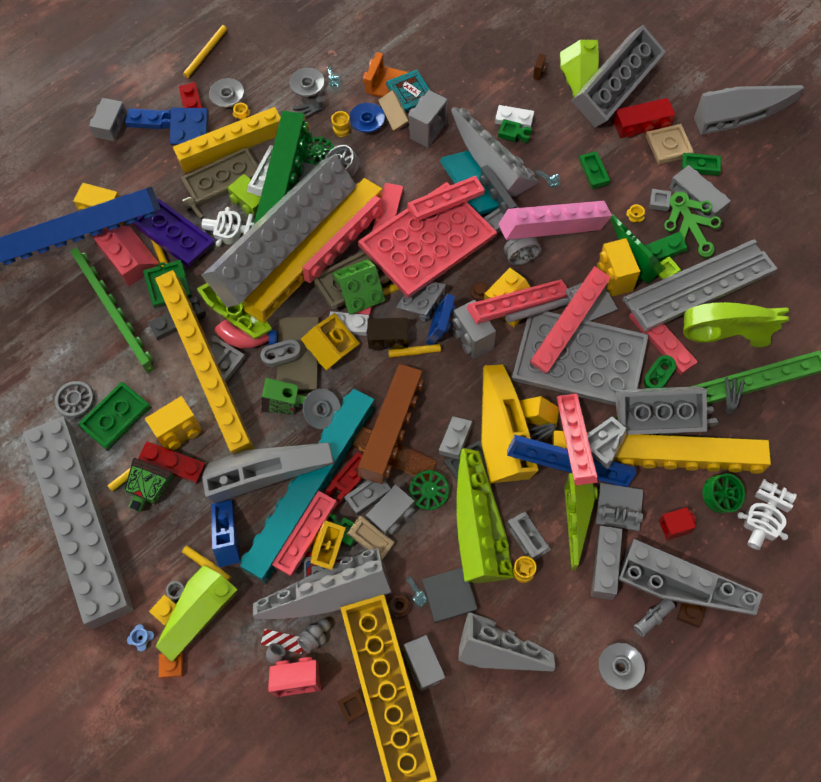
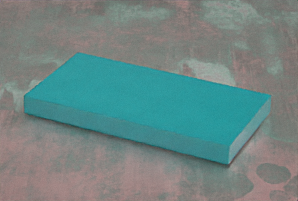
(463, 166)

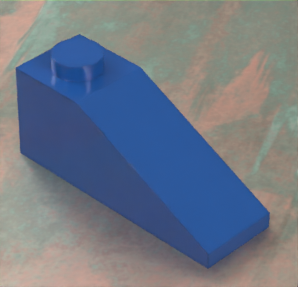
(224, 533)

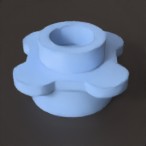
(134, 636)

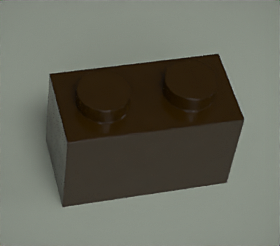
(387, 333)

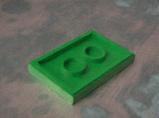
(114, 416)

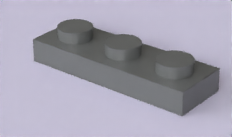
(496, 189)

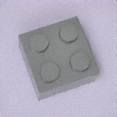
(427, 118)
(476, 338)

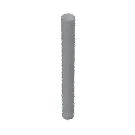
(537, 309)

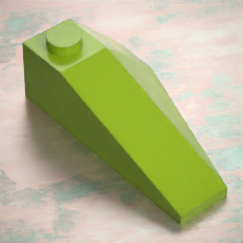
(234, 314)

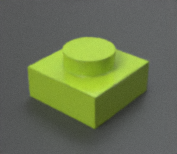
(670, 268)

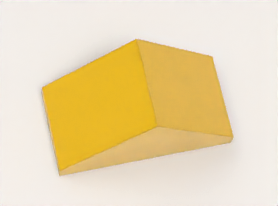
(539, 411)
(327, 545)

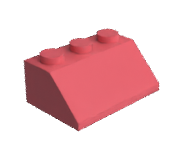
(125, 252)

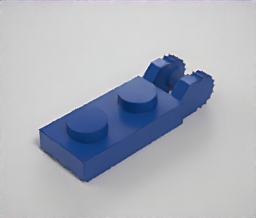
(148, 118)

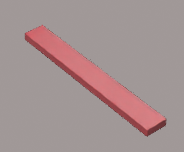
(389, 203)

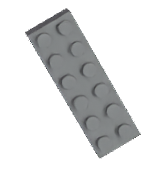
(618, 76)

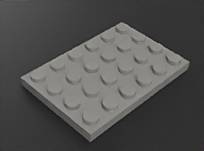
(591, 364)

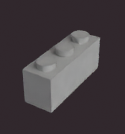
(699, 190)
(606, 563)

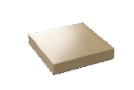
(668, 143)

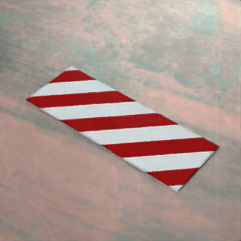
(288, 641)

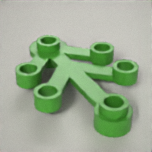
(691, 221)

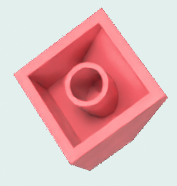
(294, 678)

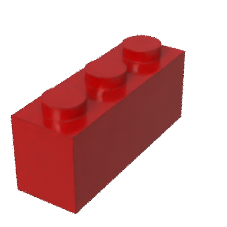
(643, 117)

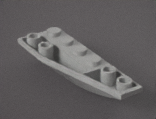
(742, 106)
(490, 152)
(261, 468)
(684, 582)
(328, 590)

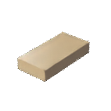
(394, 110)
(370, 536)

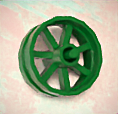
(735, 493)

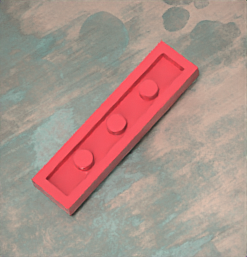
(445, 198)
(669, 345)
(304, 534)

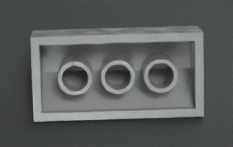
(662, 410)

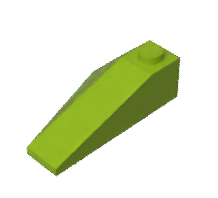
(579, 63)
(579, 507)
(197, 606)

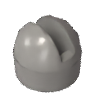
(171, 588)
(275, 653)

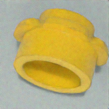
(241, 111)
(636, 209)

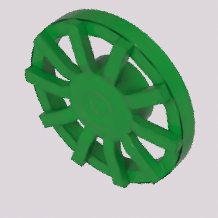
(317, 151)
(429, 490)

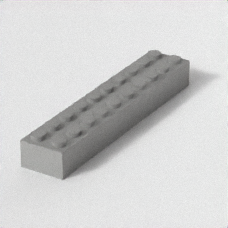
(279, 231)
(78, 523)

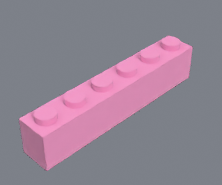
(554, 219)

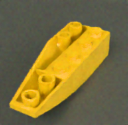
(500, 422)

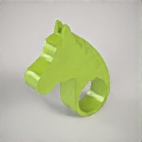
(723, 320)

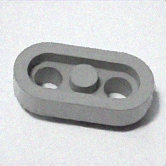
(280, 351)

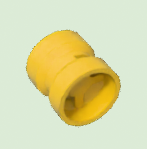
(341, 124)
(524, 565)

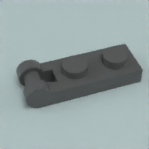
(165, 326)

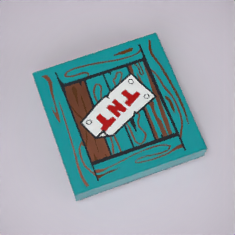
(408, 88)

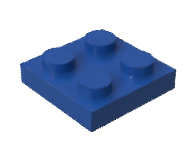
(187, 124)
(440, 320)

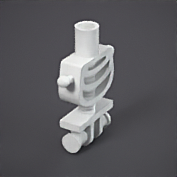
(227, 232)
(763, 523)

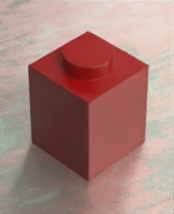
(677, 523)

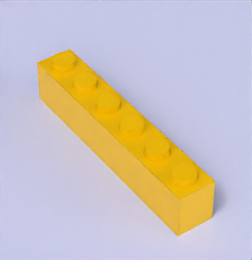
(227, 140)

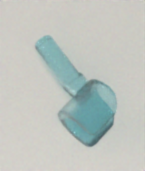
(333, 79)
(551, 180)
(419, 597)

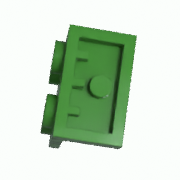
(359, 286)

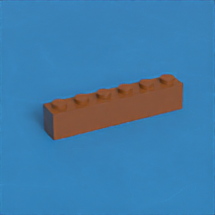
(390, 424)

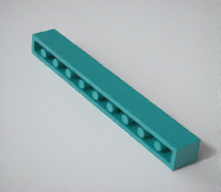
(278, 527)

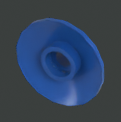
(367, 117)

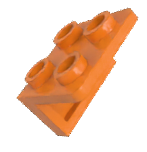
(378, 75)

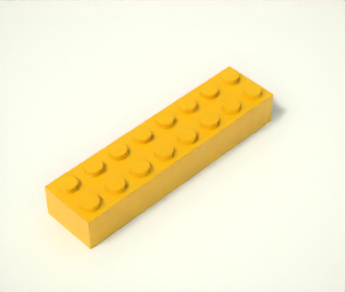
(387, 692)

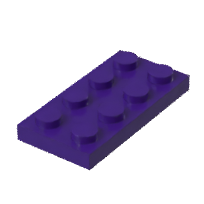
(175, 234)

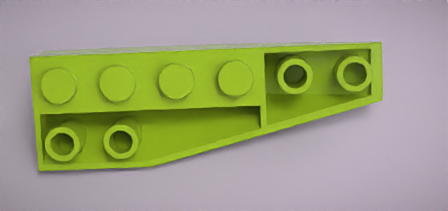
(479, 524)

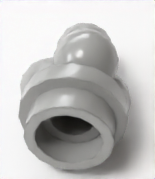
(313, 635)

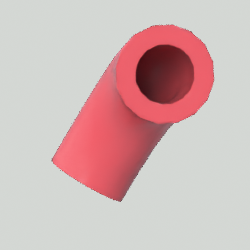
(234, 336)

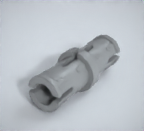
(654, 617)

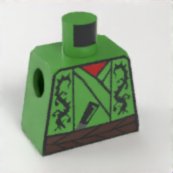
(280, 397)
(146, 483)

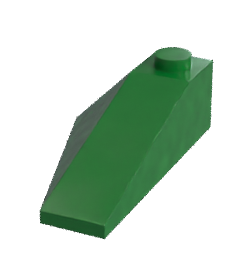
(646, 261)

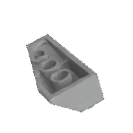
(491, 647)

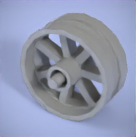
(342, 152)
(522, 250)

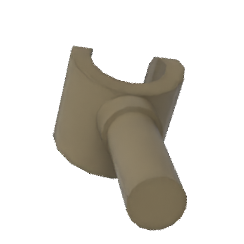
(189, 203)

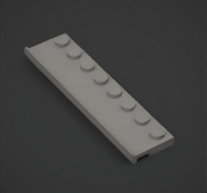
(699, 285)

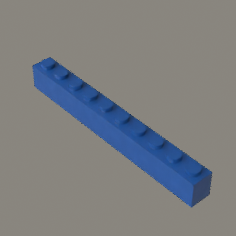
(78, 224)

